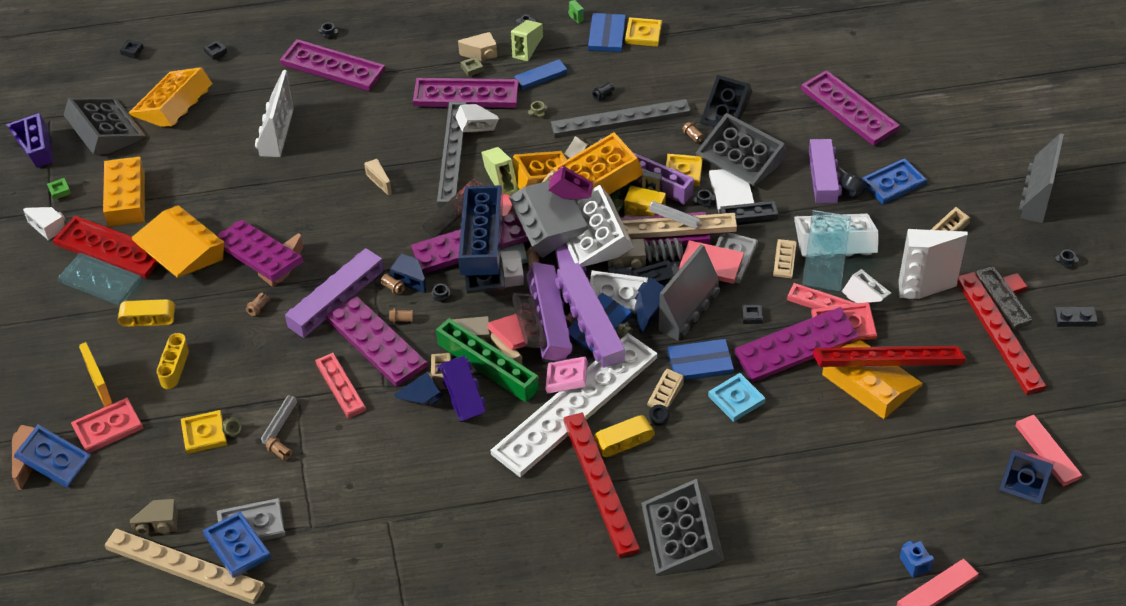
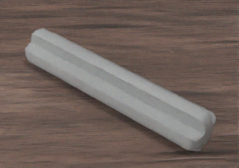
(674, 214)
(279, 419)

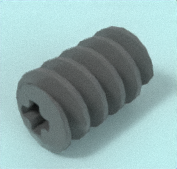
(663, 250)

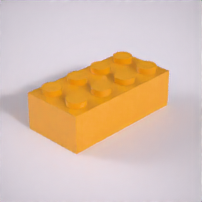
(124, 191)

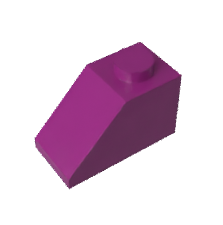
(570, 185)

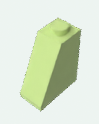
(526, 39)
(500, 170)

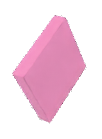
(566, 375)

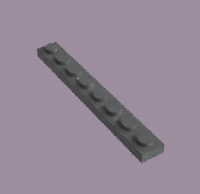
(620, 118)
(451, 156)

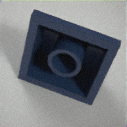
(647, 303)
(1026, 475)

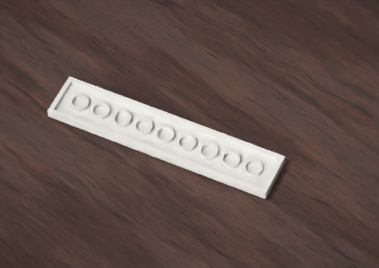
(546, 427)

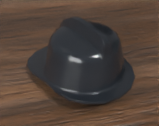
(852, 185)

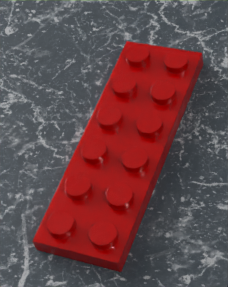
(105, 245)

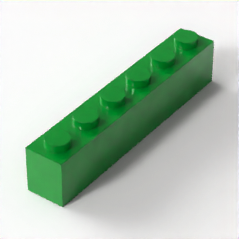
(488, 360)

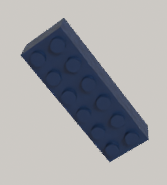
(481, 230)

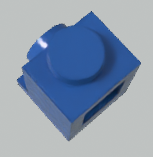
(916, 558)

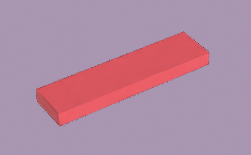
(814, 298)
(340, 385)
(1046, 447)
(941, 586)

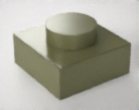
(472, 66)

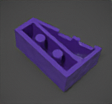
(33, 138)
(462, 387)

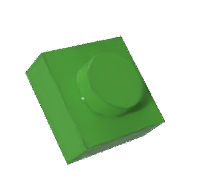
(576, 11)
(59, 188)

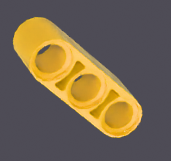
(146, 313)
(172, 361)
(624, 436)

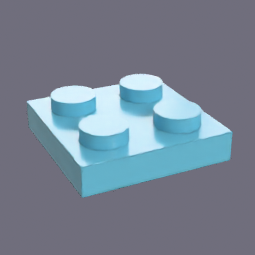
(736, 397)

